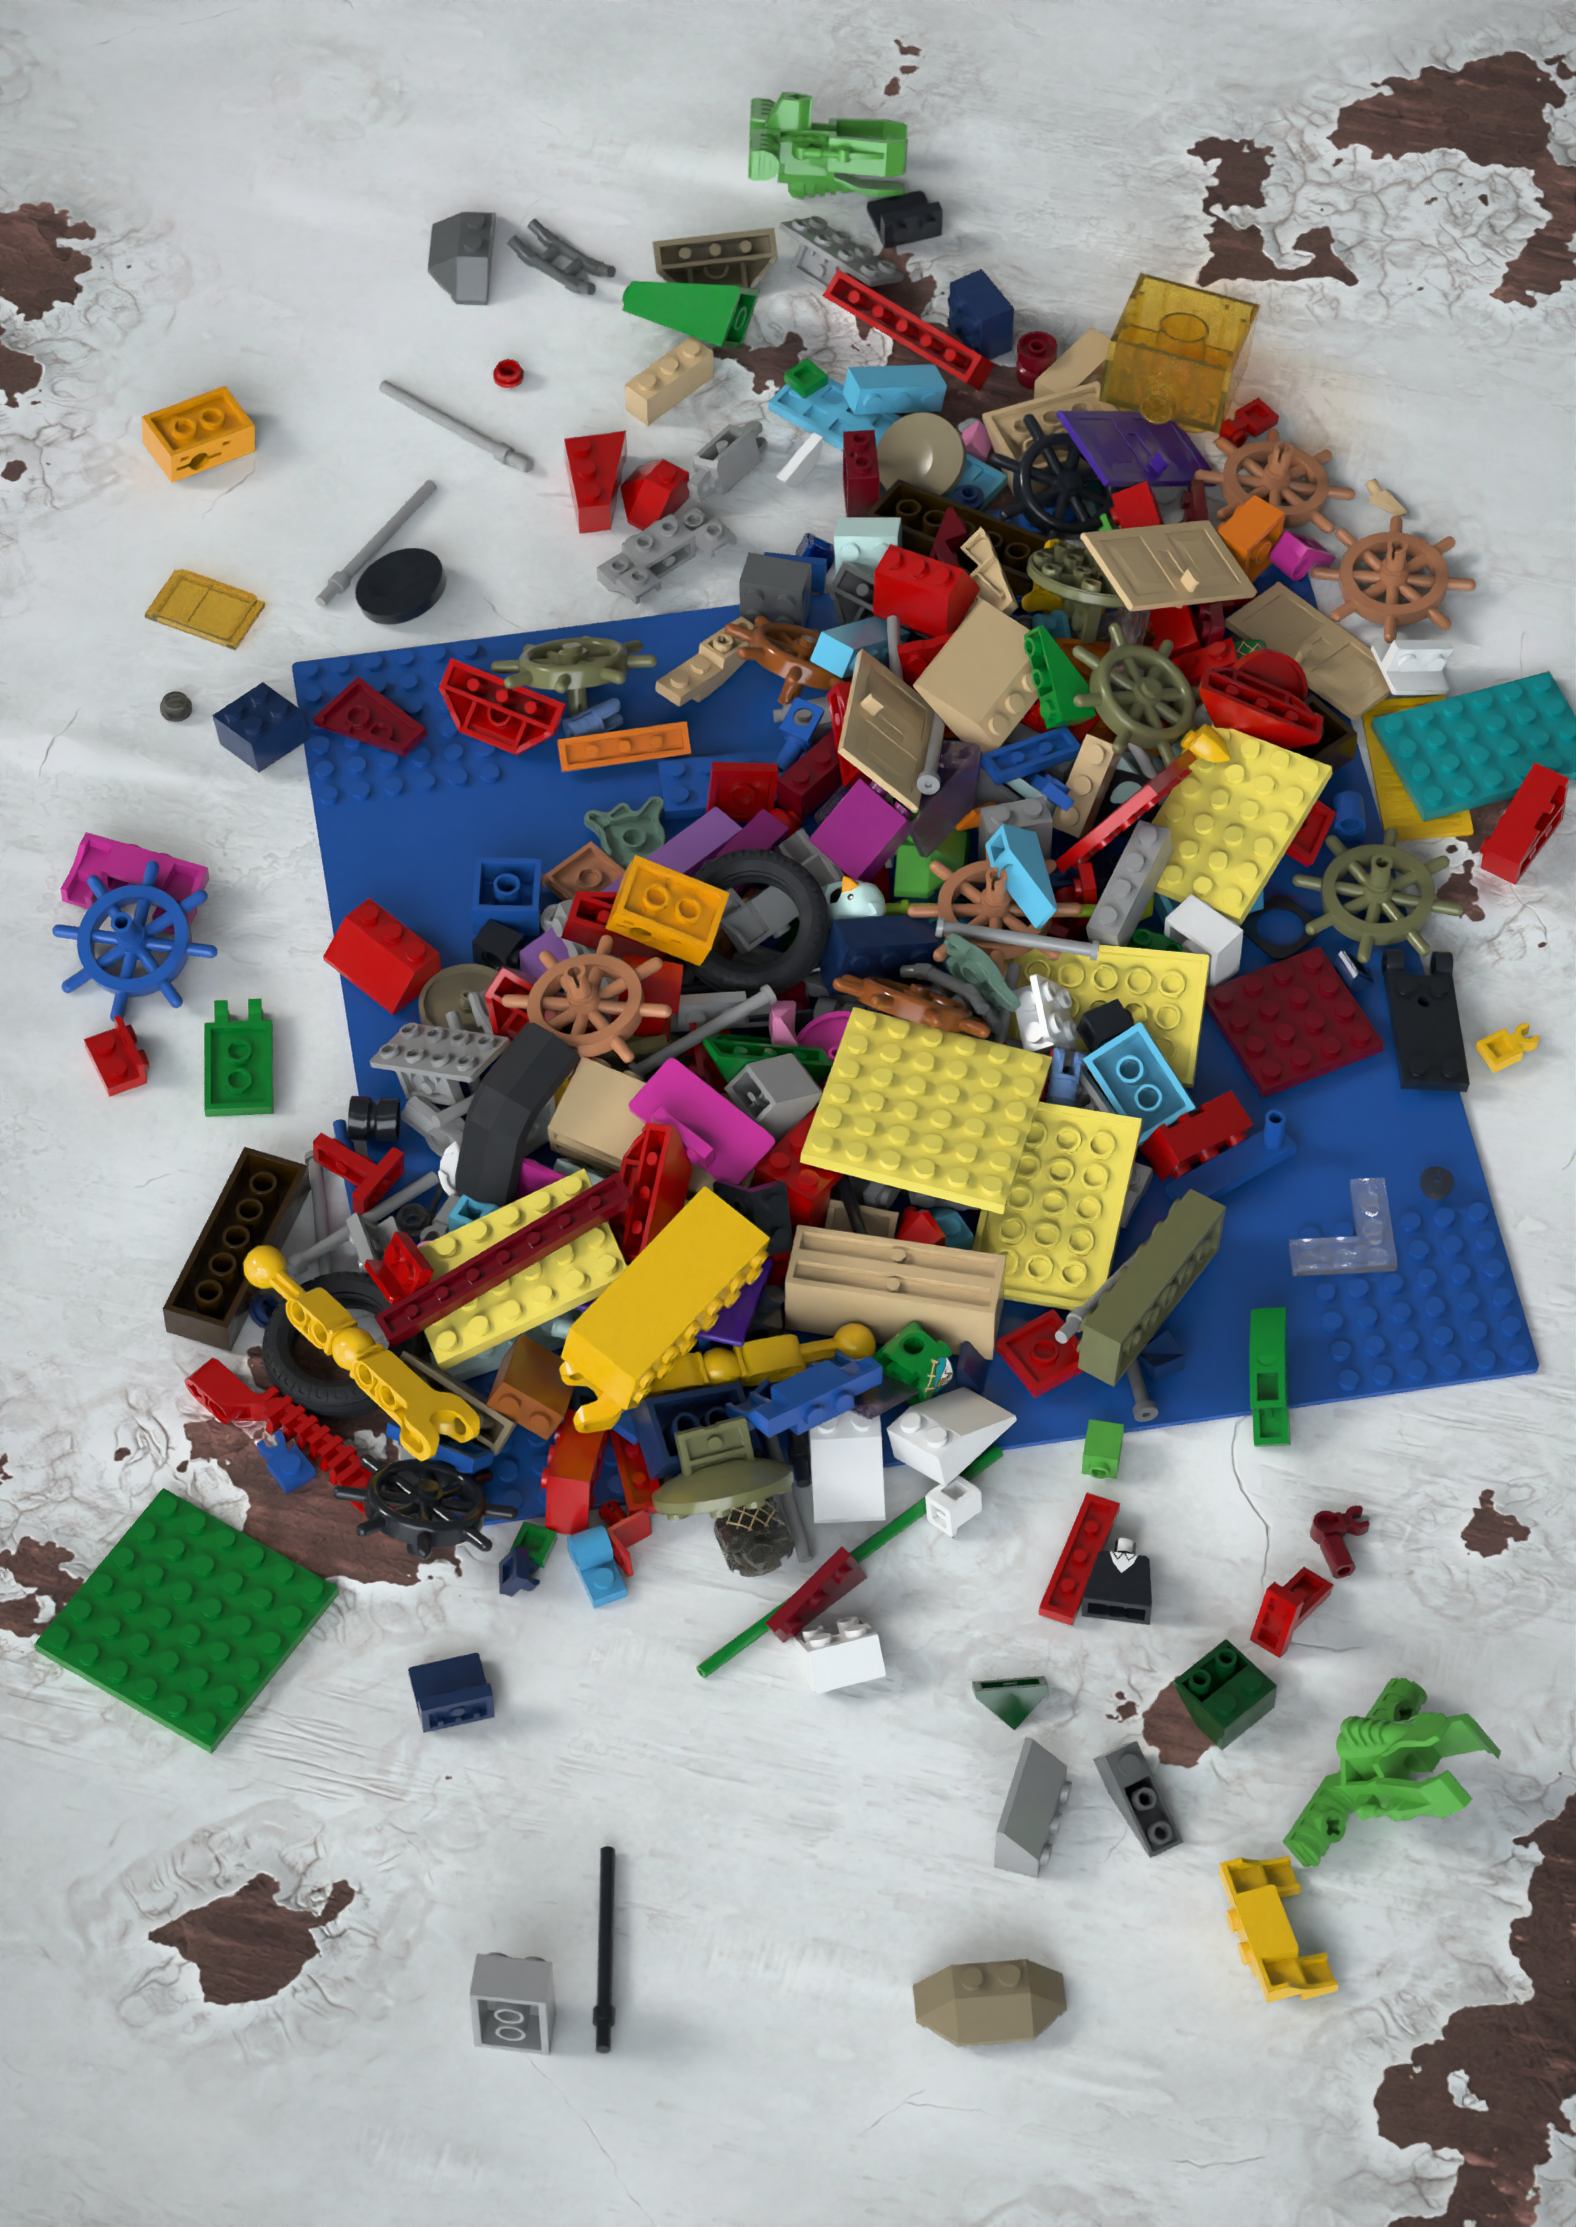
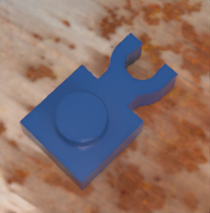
(286, 1466)

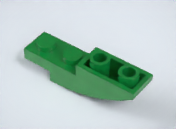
(1269, 1377)

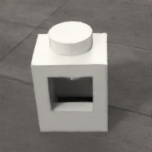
(953, 1504)

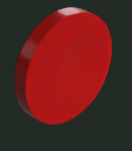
(1275, 669)

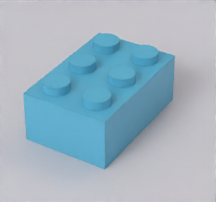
(1140, 1080)

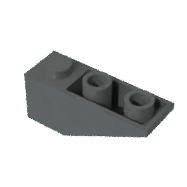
(1138, 1797)

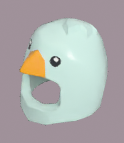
(857, 900)

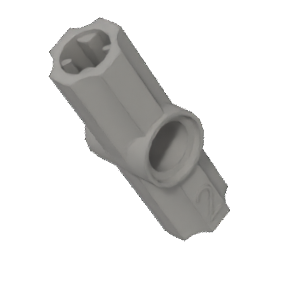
(419, 1115)

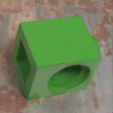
(1102, 1449)

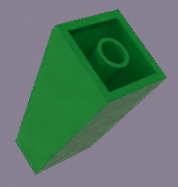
(699, 310)

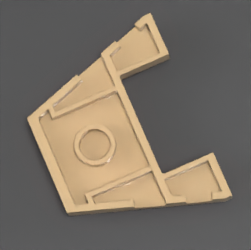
(988, 574)

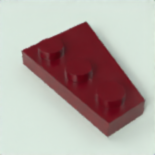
(370, 718)
(817, 1594)

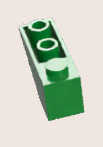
(1055, 681)

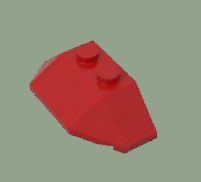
(1258, 708)
(498, 715)
(510, 1021)
(658, 1179)

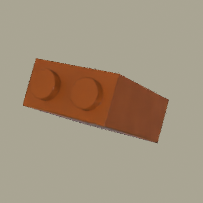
(531, 1387)

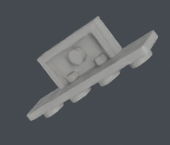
(708, 1006)

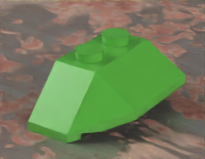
(913, 871)

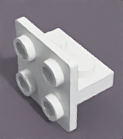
(1414, 666)
(1045, 1016)

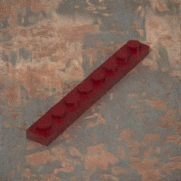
(1210, 614)
(504, 1259)

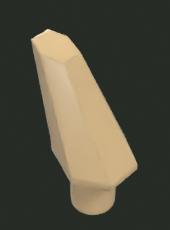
(1384, 499)

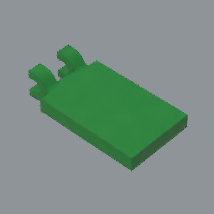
(238, 1063)

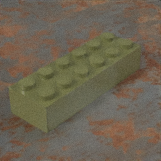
(1150, 1286)

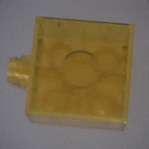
(1178, 354)

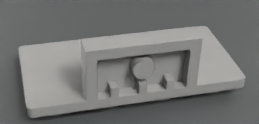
(827, 250)
(436, 1058)

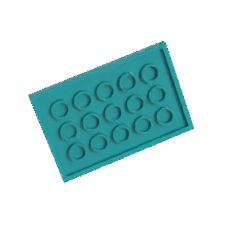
(1479, 744)

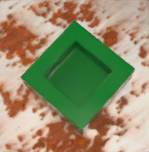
(805, 378)
(538, 1540)

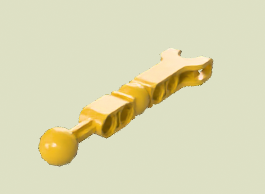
(757, 1360)
(377, 1371)

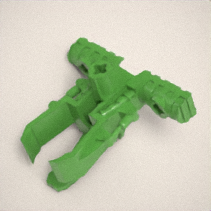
(822, 155)
(1376, 1766)

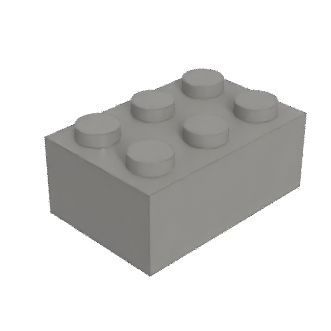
(513, 2003)

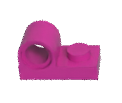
(1297, 554)

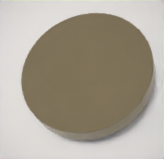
(922, 452)
(449, 992)

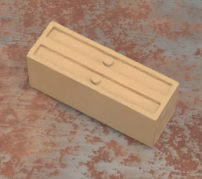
(597, 1125)
(889, 1284)

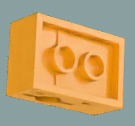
(198, 434)
(667, 910)

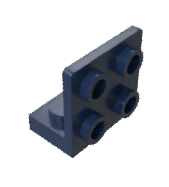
(451, 1692)

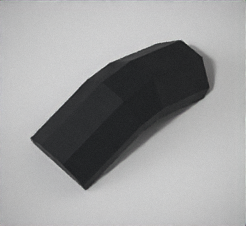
(506, 1110)

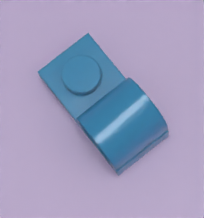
(595, 1565)

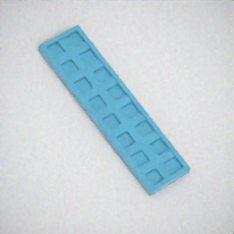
(829, 415)

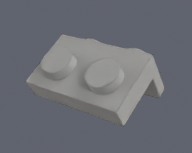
(370, 1239)

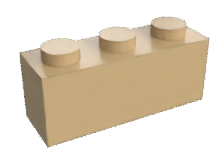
(1077, 366)
(669, 380)
(1087, 786)

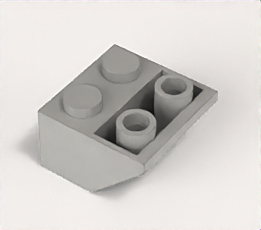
(775, 1093)

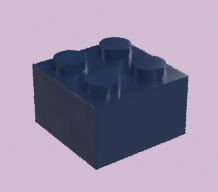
(980, 315)
(260, 727)

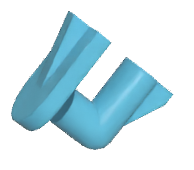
(1056, 623)

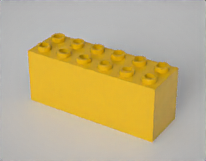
(666, 1298)

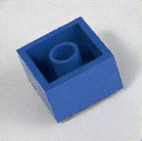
(508, 893)

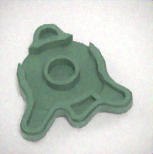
(629, 832)
(975, 966)

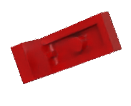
(371, 1179)
(1287, 1608)

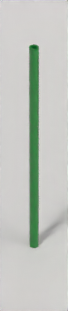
(859, 1554)

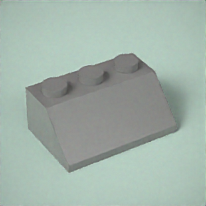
(1031, 1811)

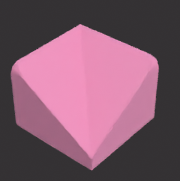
(782, 1023)

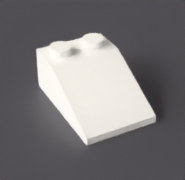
(947, 1433)
(847, 1469)

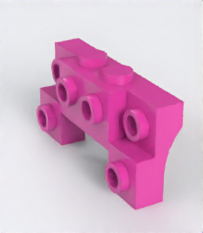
(125, 865)

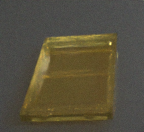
(205, 608)

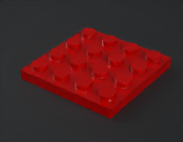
(1127, 812)

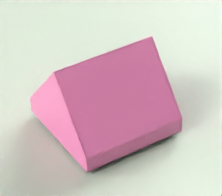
(977, 441)

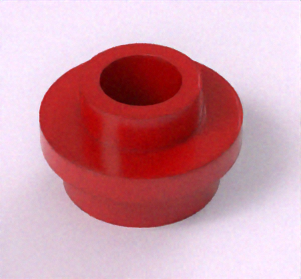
(508, 374)

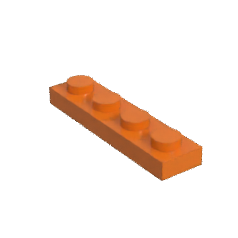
(624, 746)

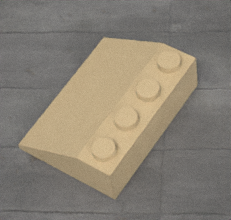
(1012, 437)
(981, 678)

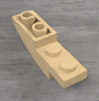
(706, 670)

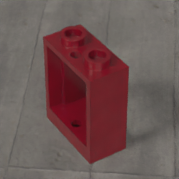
(860, 472)

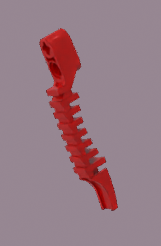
(232, 1400)

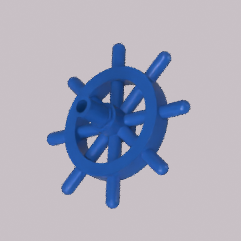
(134, 940)

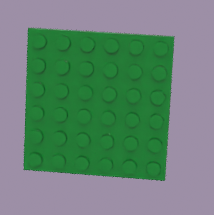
(187, 1620)

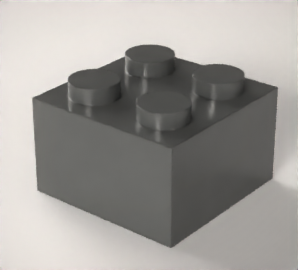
(775, 590)

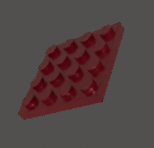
(1291, 1022)

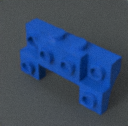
(810, 1396)

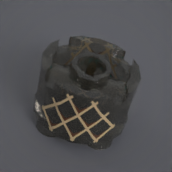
(754, 1539)

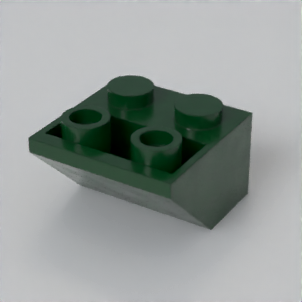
(1225, 1693)

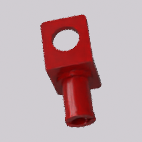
(624, 1532)

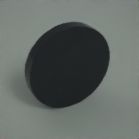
(401, 586)

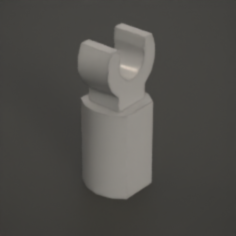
(440, 1223)

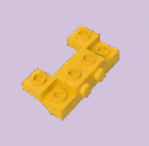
(1265, 1932)

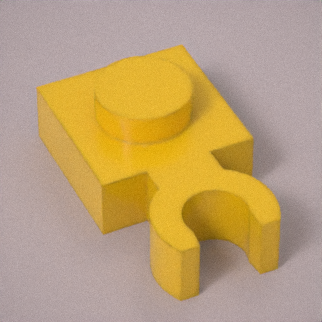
(1503, 1049)

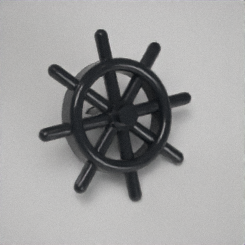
(1063, 486)
(425, 1504)

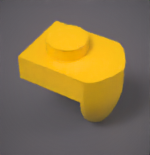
(1206, 744)

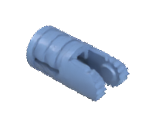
(594, 720)
(1063, 1087)

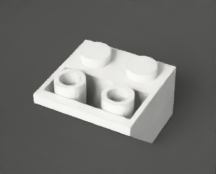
(840, 1654)

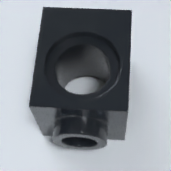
(497, 946)
(1104, 1024)

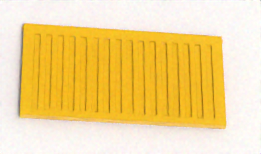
(1393, 800)

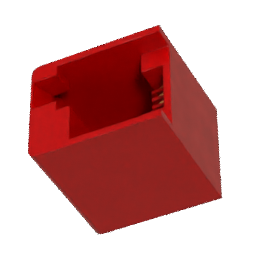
(658, 988)

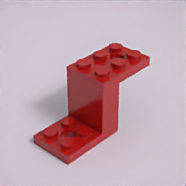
(806, 1186)

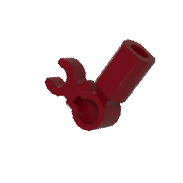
(1329, 1530)

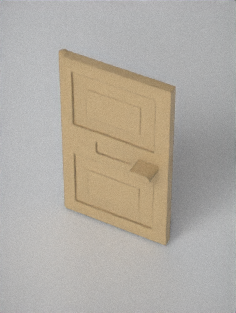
(1168, 565)
(1332, 659)
(886, 730)

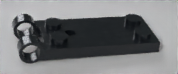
(1430, 1037)

